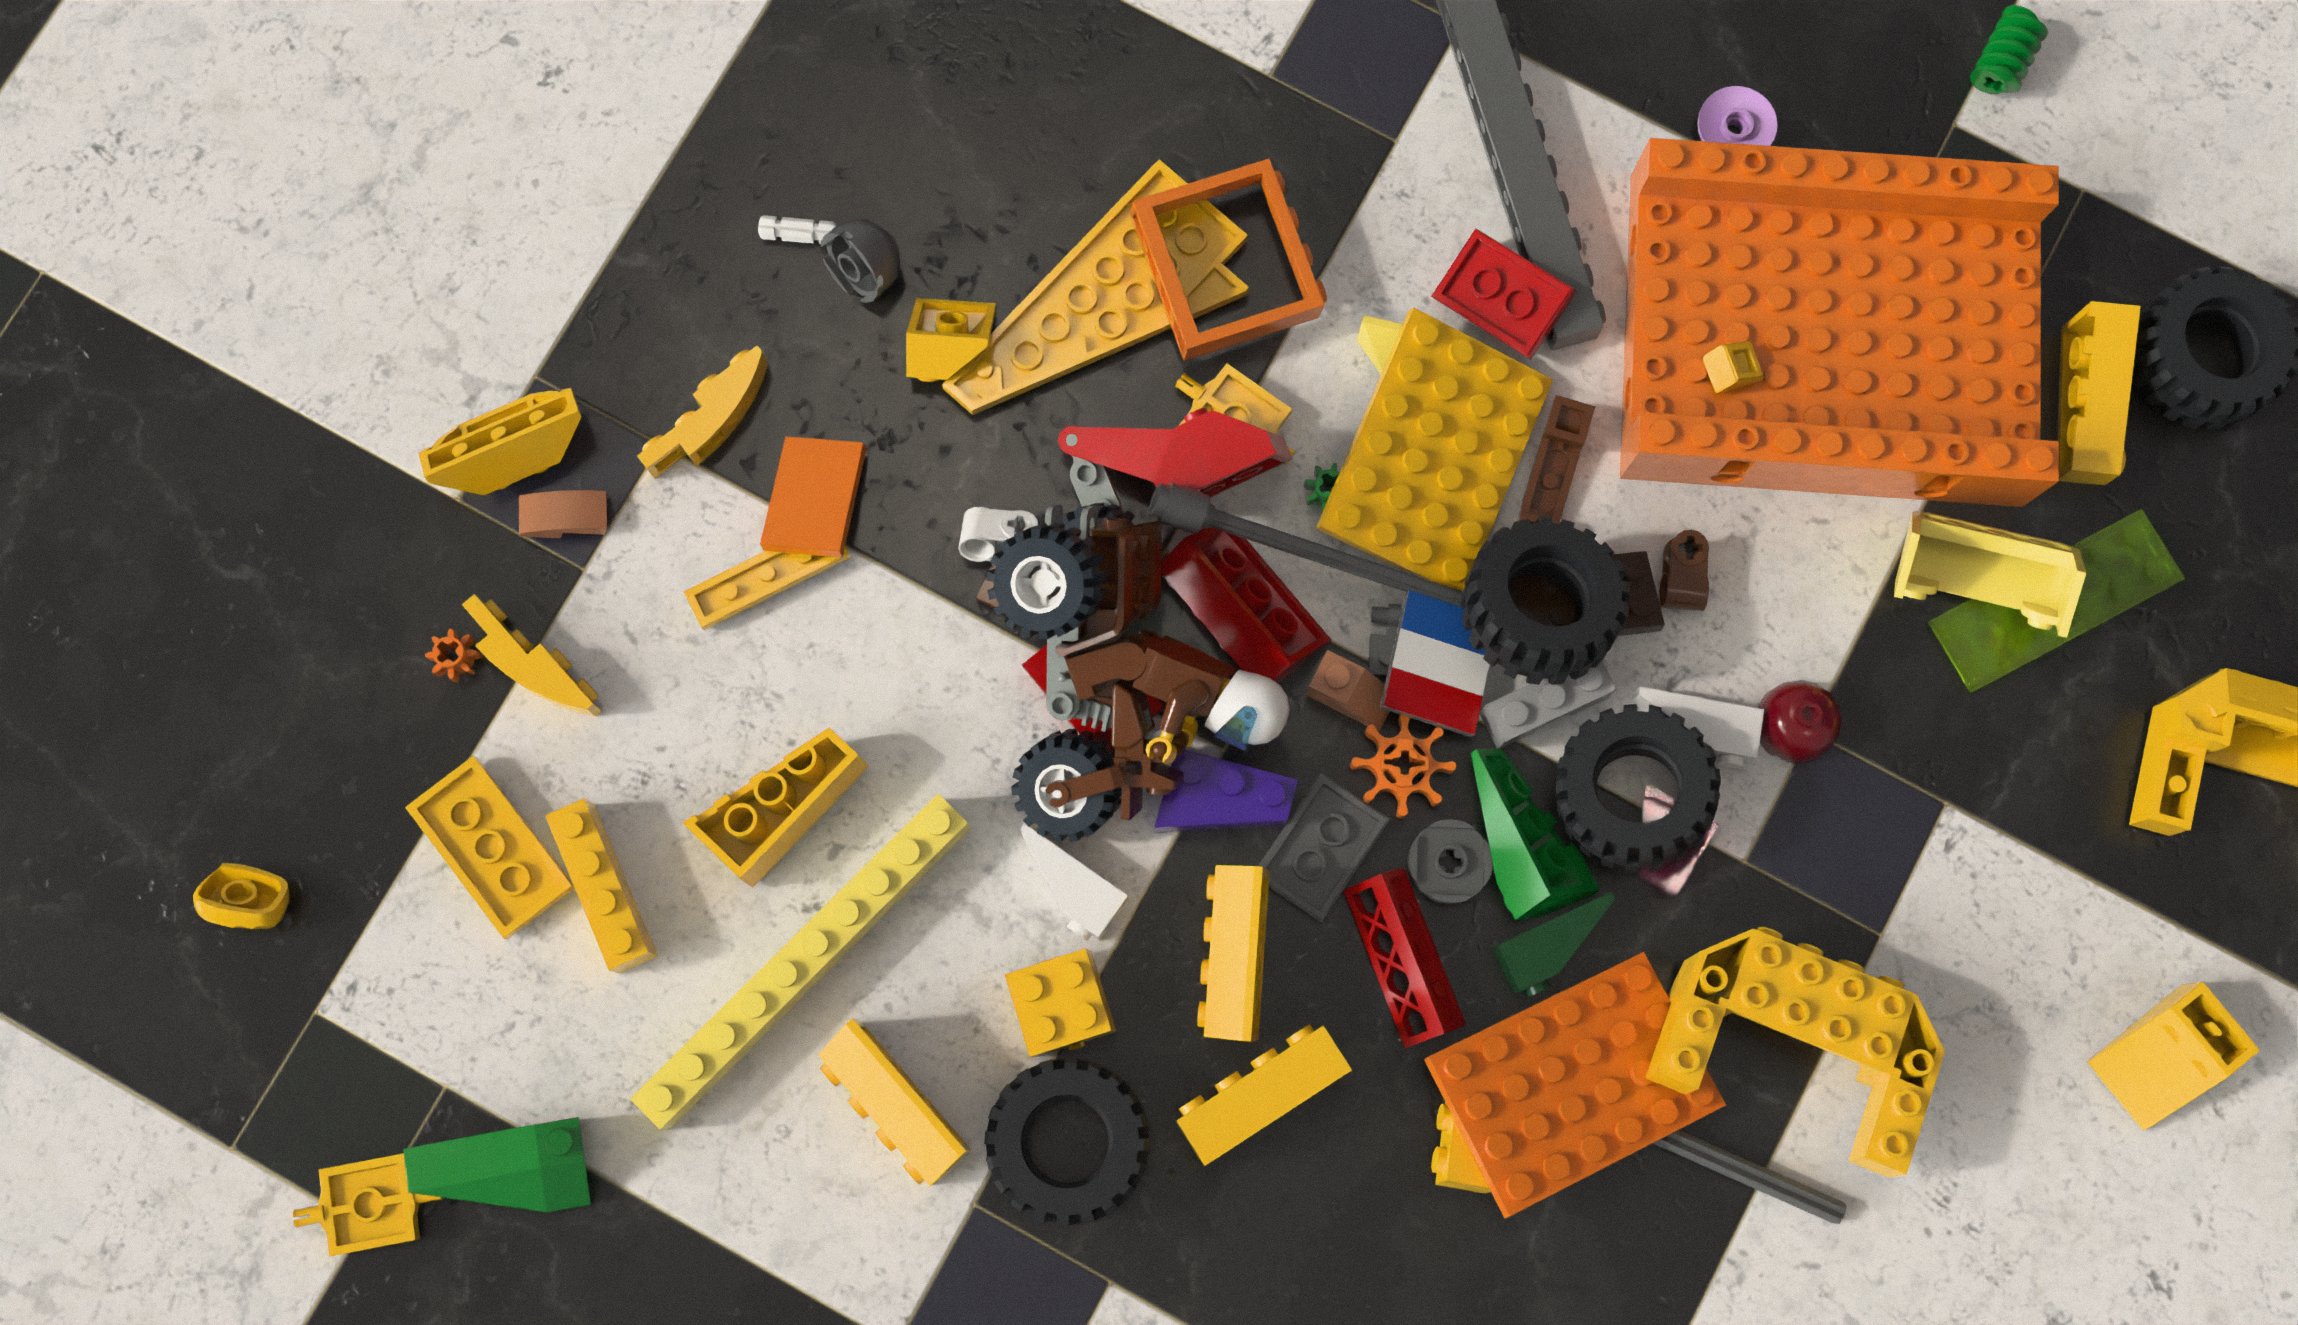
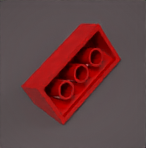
(1243, 603)

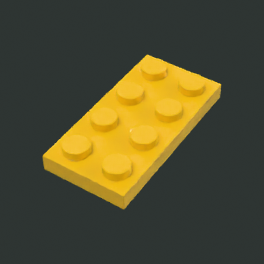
(490, 847)

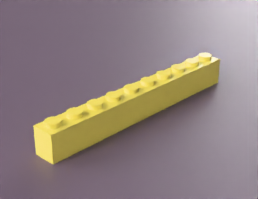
(800, 964)

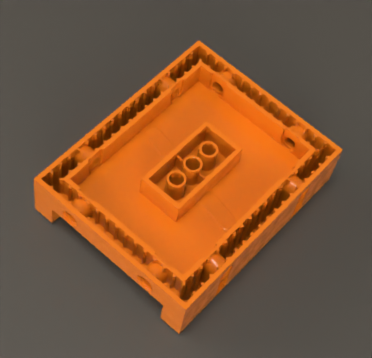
(1880, 307)

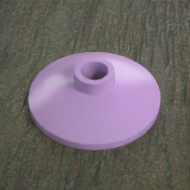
(1740, 108)

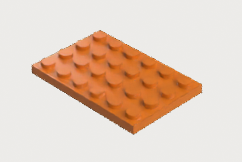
(1566, 1086)

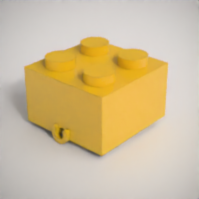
(1060, 1003)

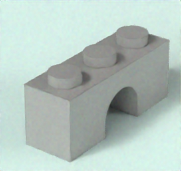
(1537, 705)

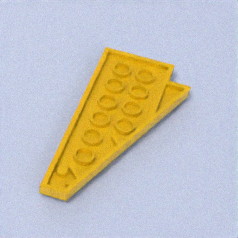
(1104, 297)

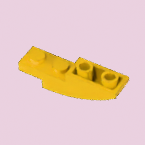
(723, 405)
(538, 670)

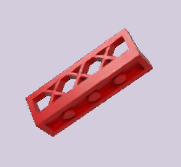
(1428, 983)

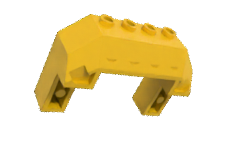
(2220, 721)
(1821, 1005)

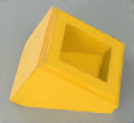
(1732, 366)

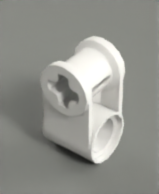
(988, 528)

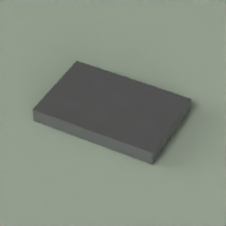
(1322, 847)

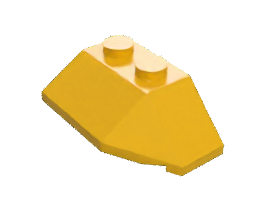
(504, 444)

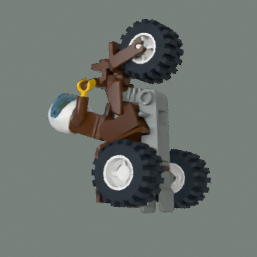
(1081, 588)

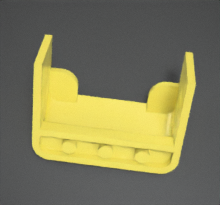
(1992, 567)

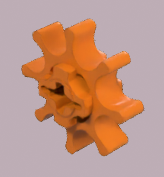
(1402, 784)

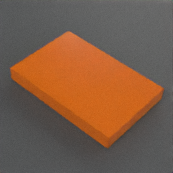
(813, 496)

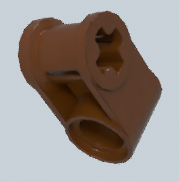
(1685, 580)

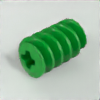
(2009, 51)

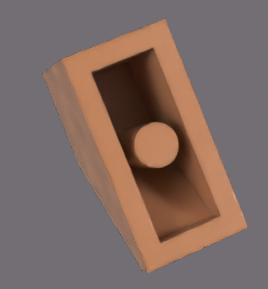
(1349, 690)

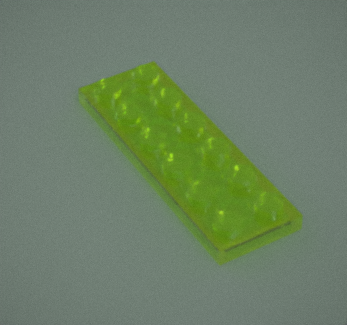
(2122, 569)

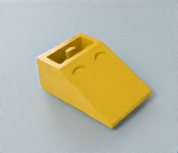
(2173, 1054)

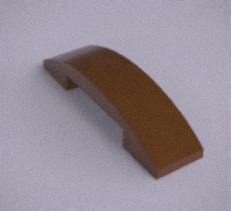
(1556, 460)

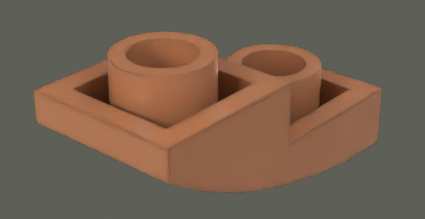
(562, 512)

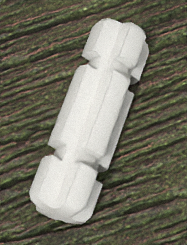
(793, 229)

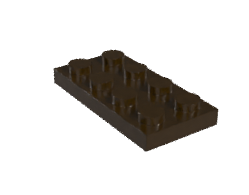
(1555, 606)

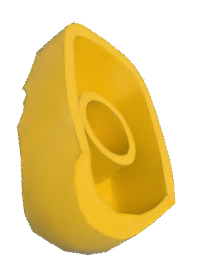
(242, 897)

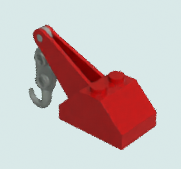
(1201, 454)

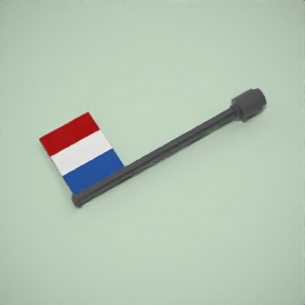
(1432, 665)

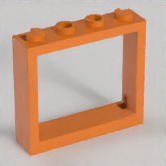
(1167, 282)

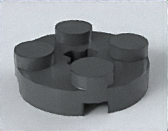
(1466, 844)

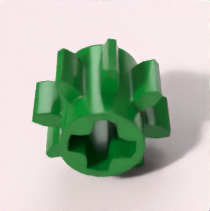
(1328, 477)

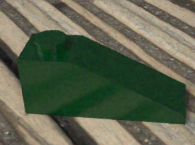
(1547, 948)

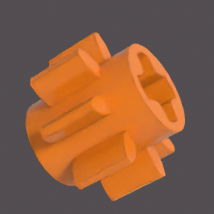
(462, 648)

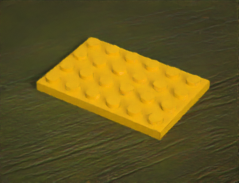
(1434, 452)

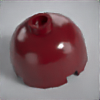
(1799, 721)

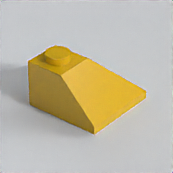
(946, 336)

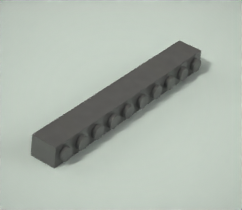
(1519, 160)

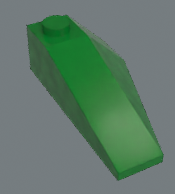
(1527, 854)
(516, 1167)

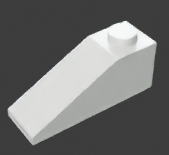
(1726, 727)
(1080, 892)

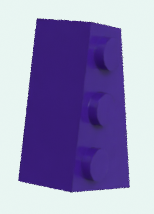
(1224, 796)

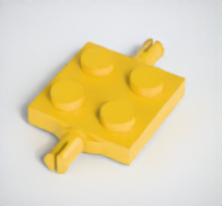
(1238, 398)
(365, 1205)

